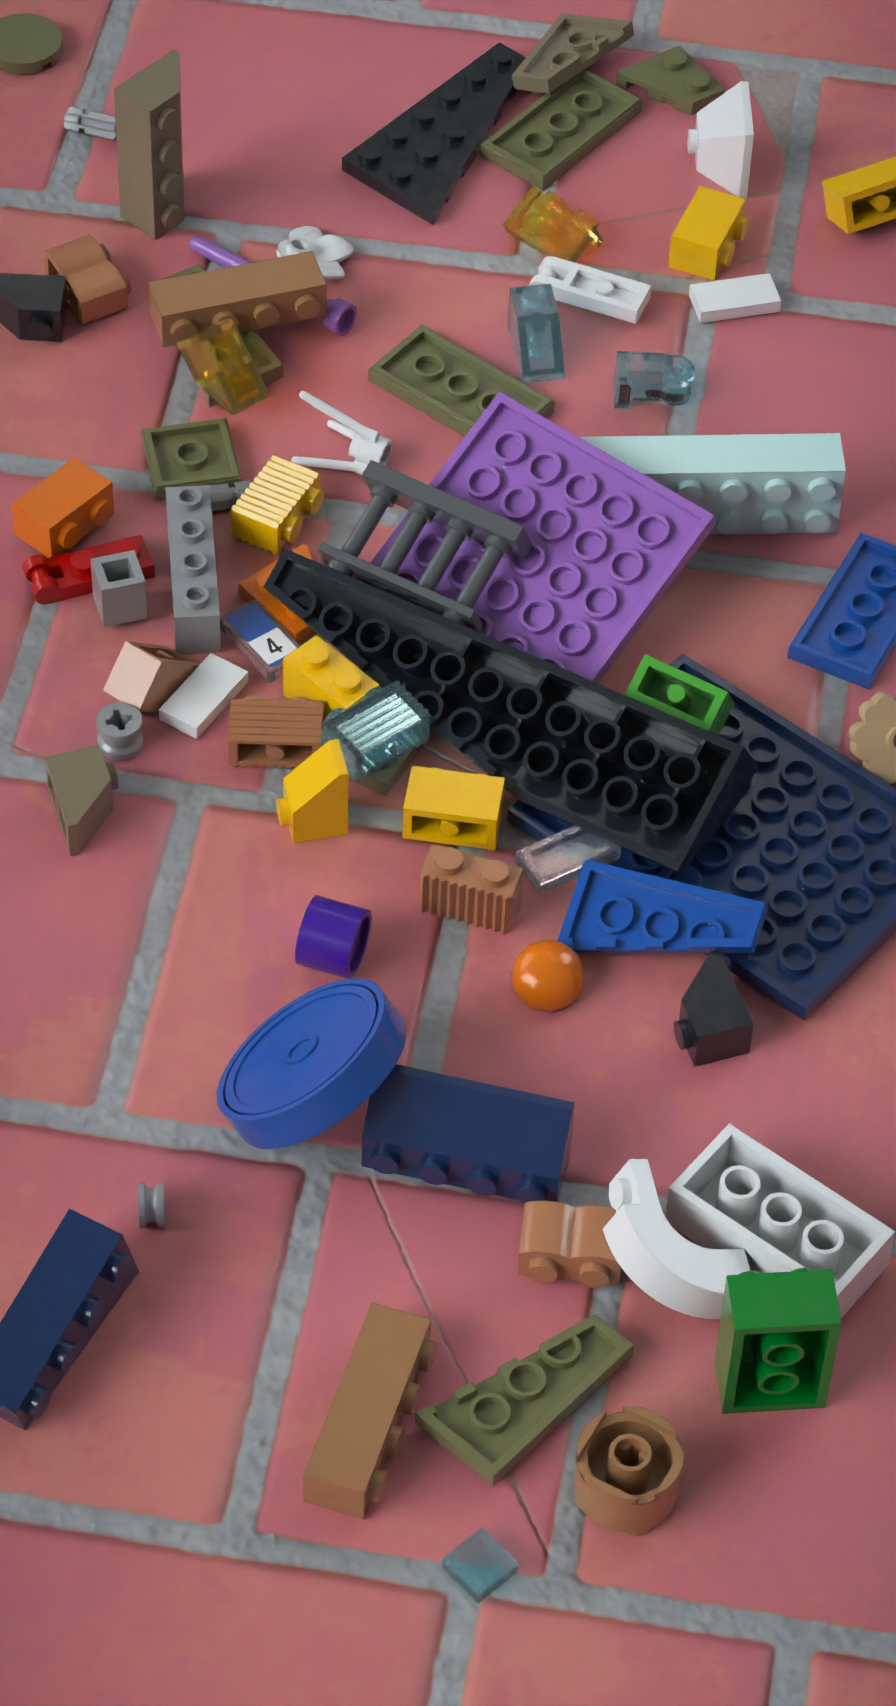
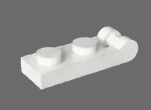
(593, 289)

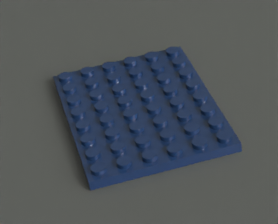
(805, 840)

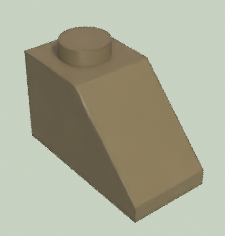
(80, 793)

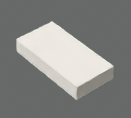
(735, 298)
(203, 696)

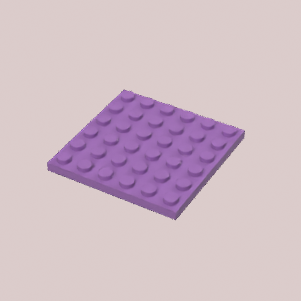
(598, 534)

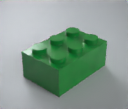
(777, 1340)

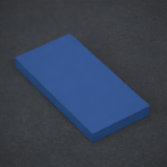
(855, 617)

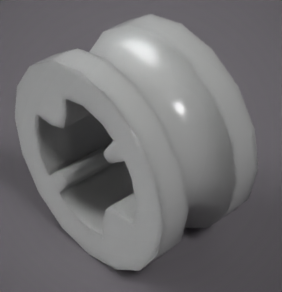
(151, 1205)

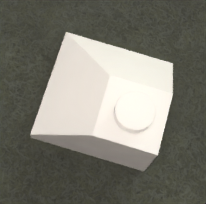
(725, 140)

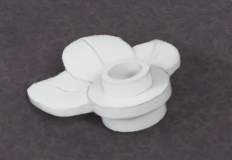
(327, 249)

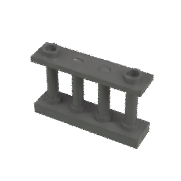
(424, 506)

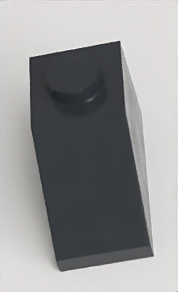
(33, 306)
(713, 1015)

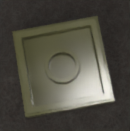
(190, 455)

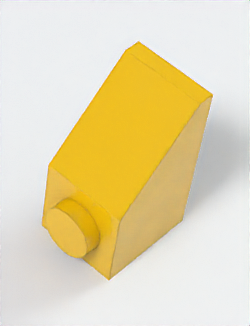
(316, 796)

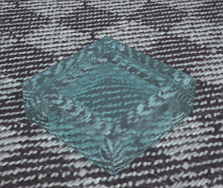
(480, 1565)

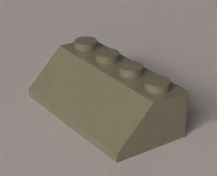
(151, 147)

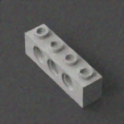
(193, 569)

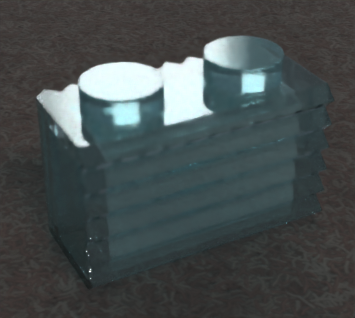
(377, 728)

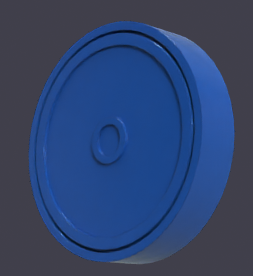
(311, 1063)

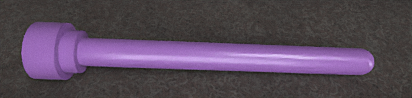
(340, 313)

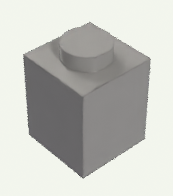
(119, 588)

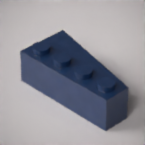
(59, 1312)

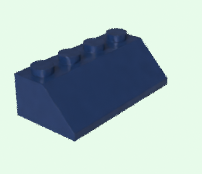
(468, 1135)

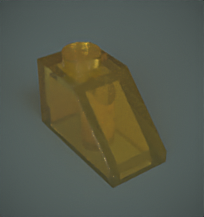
(223, 366)

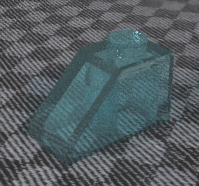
(536, 333)

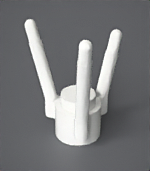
(365, 442)

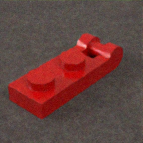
(76, 569)

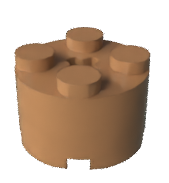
(628, 1470)

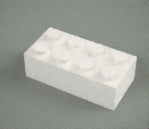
(781, 1216)

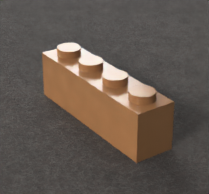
(249, 293)
(368, 1411)

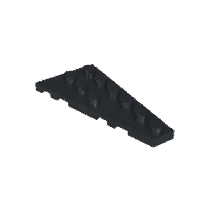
(438, 138)

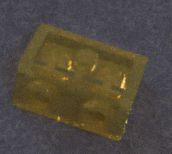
(551, 227)

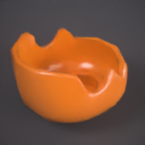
(547, 975)

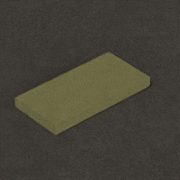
(561, 129)
(449, 381)

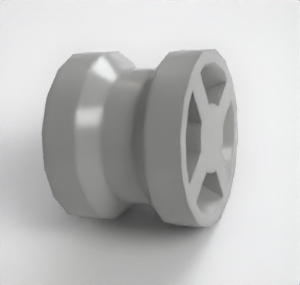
(118, 743)

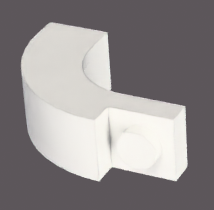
(657, 1256)

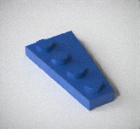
(651, 914)

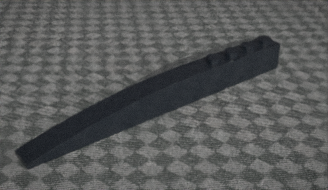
(547, 731)

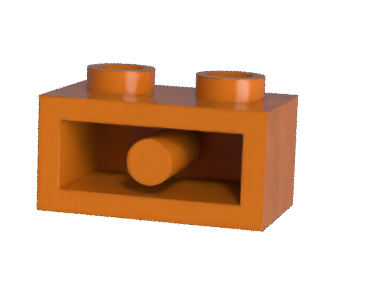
(63, 508)

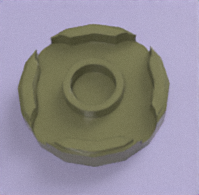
(28, 43)

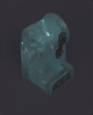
(652, 378)

